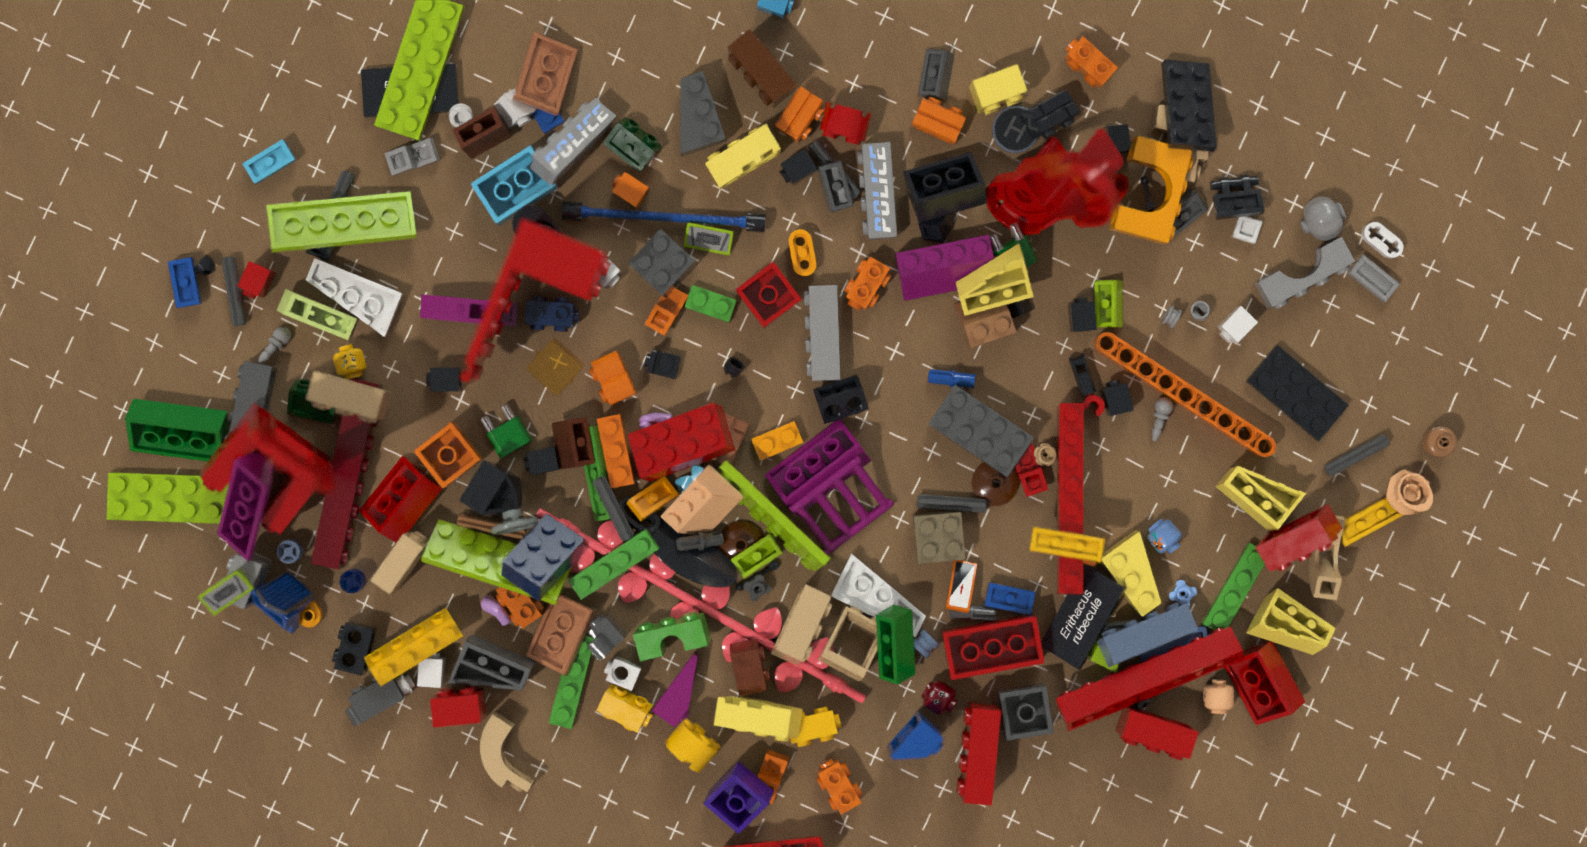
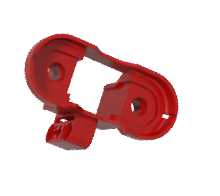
(1061, 187)

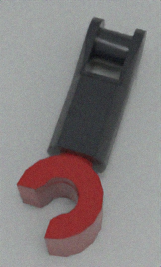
(1086, 385)

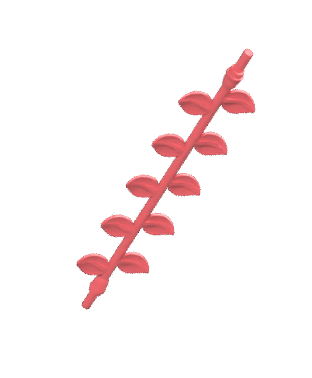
(766, 623)

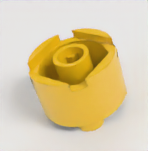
(691, 745)

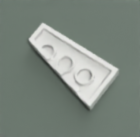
(362, 297)
(869, 593)

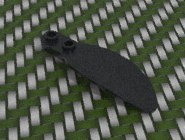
(703, 567)

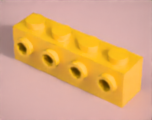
(413, 647)

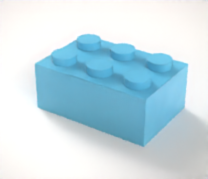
(511, 187)

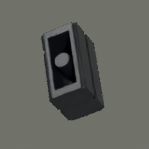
(1051, 114)

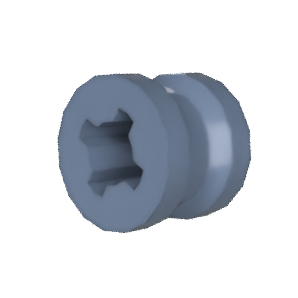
(285, 551)
(925, 643)

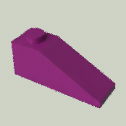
(676, 699)

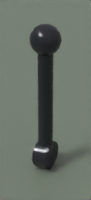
(1150, 207)
(772, 566)

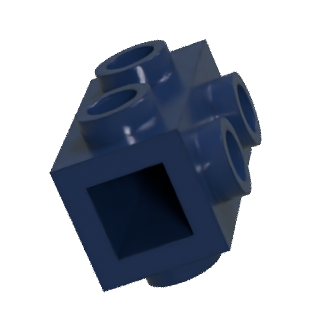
(556, 314)

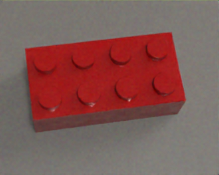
(681, 442)
(992, 646)
(980, 753)

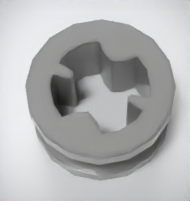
(1171, 316)

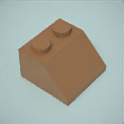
(985, 325)

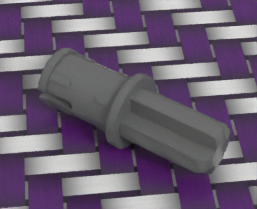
(700, 540)
(975, 613)

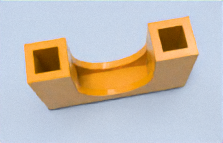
(1173, 167)

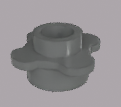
(754, 581)

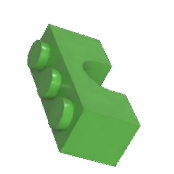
(690, 628)

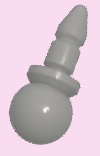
(280, 337)
(1163, 408)

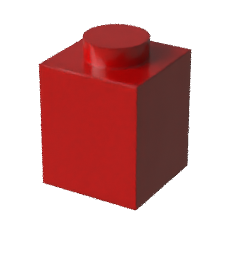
(255, 280)

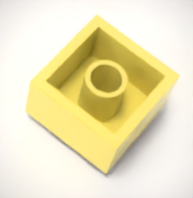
(998, 89)

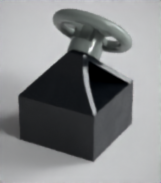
(496, 494)

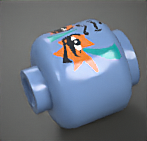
(1164, 536)

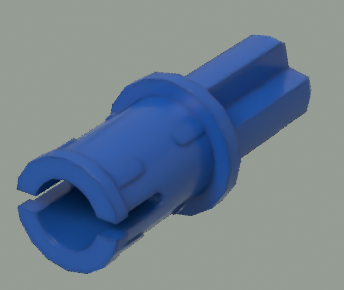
(951, 378)

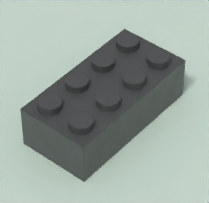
(981, 431)

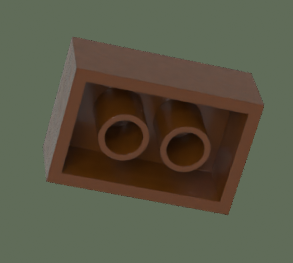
(760, 69)

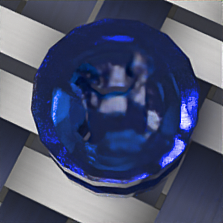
(348, 582)

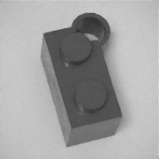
(606, 635)
(372, 700)

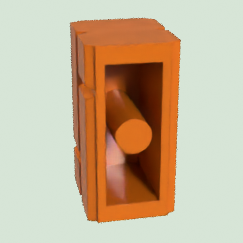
(799, 114)
(939, 121)

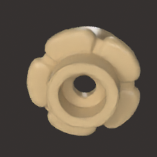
(1049, 459)

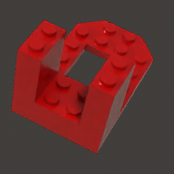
(546, 258)
(303, 462)

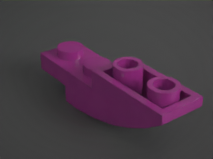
(460, 309)

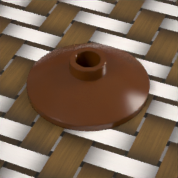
(983, 487)
(735, 532)

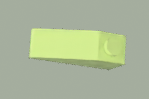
(316, 314)

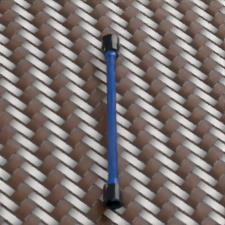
(576, 211)

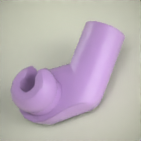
(652, 418)
(494, 608)

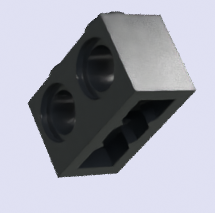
(841, 399)
(358, 649)

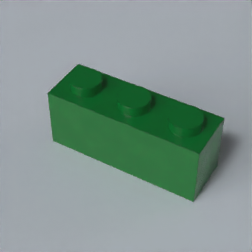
(895, 644)

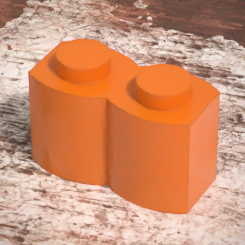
(613, 378)

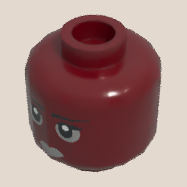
(939, 697)

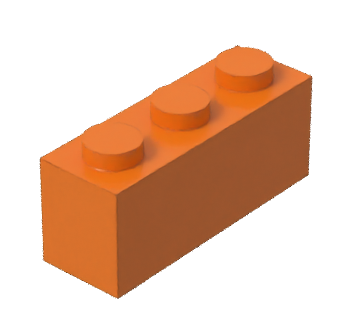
(616, 451)

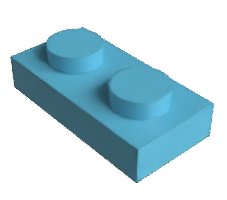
(269, 161)

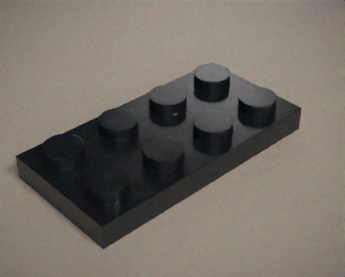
(1188, 105)
(1297, 393)

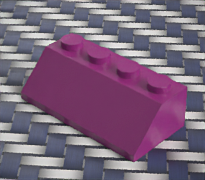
(939, 267)
(815, 463)
(245, 503)

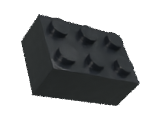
(945, 187)

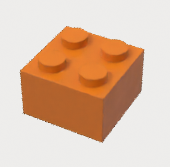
(448, 455)

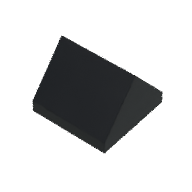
(1019, 308)

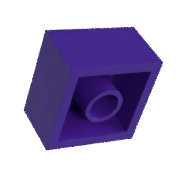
(738, 797)

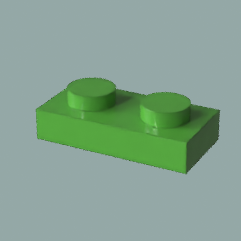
(710, 303)

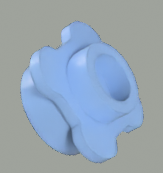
(1180, 587)

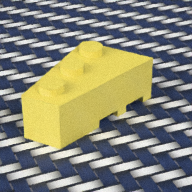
(743, 156)
(995, 283)
(1260, 497)
(1130, 567)
(1290, 624)
(758, 716)

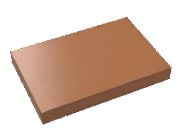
(545, 74)
(560, 634)

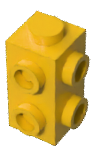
(625, 708)
(821, 725)

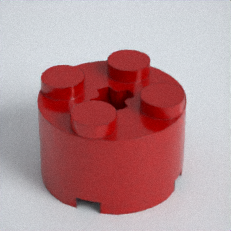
(845, 122)

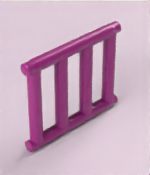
(836, 479)

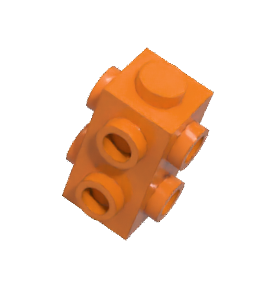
(1089, 62)
(863, 290)
(522, 607)
(835, 779)

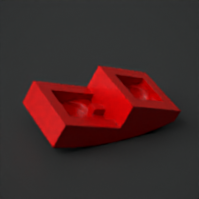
(1030, 473)

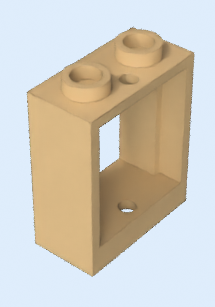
(400, 562)
(840, 663)

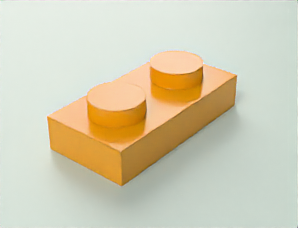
(777, 440)
(652, 498)

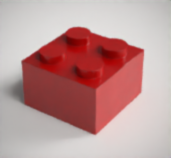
(768, 295)
(458, 707)

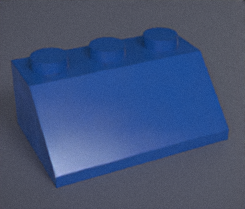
(916, 739)

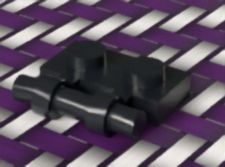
(1237, 204)

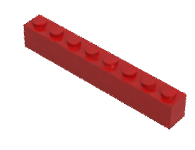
(1070, 491)
(1149, 678)

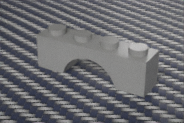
(1330, 258)

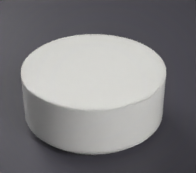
(460, 114)

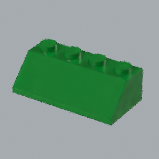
(175, 429)

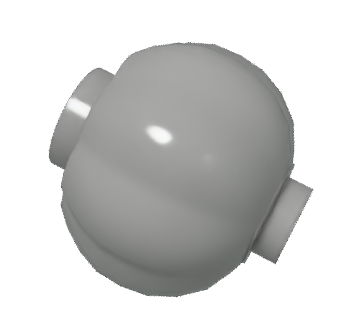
(1323, 218)

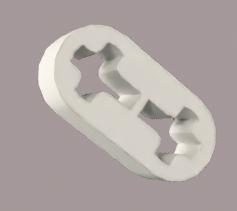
(1385, 235)

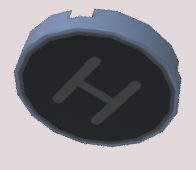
(1011, 132)

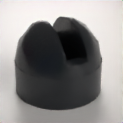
(205, 265)
(733, 367)

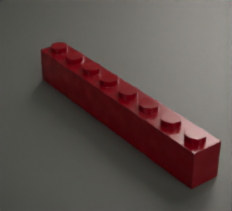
(341, 506)

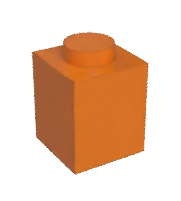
(629, 189)

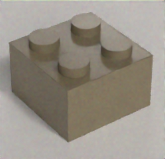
(938, 537)

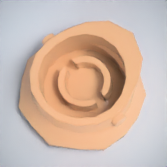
(1409, 493)

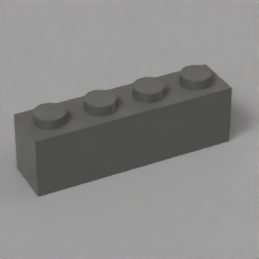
(254, 386)

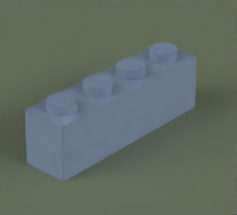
(1147, 635)

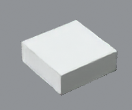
(1246, 229)

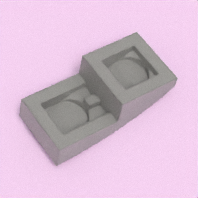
(412, 156)

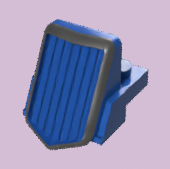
(283, 600)

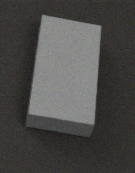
(1373, 278)

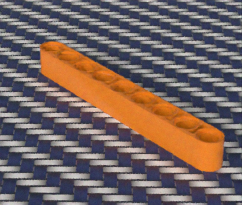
(1196, 396)

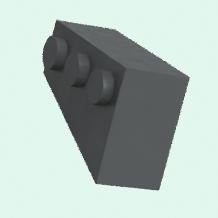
(698, 116)
(490, 666)

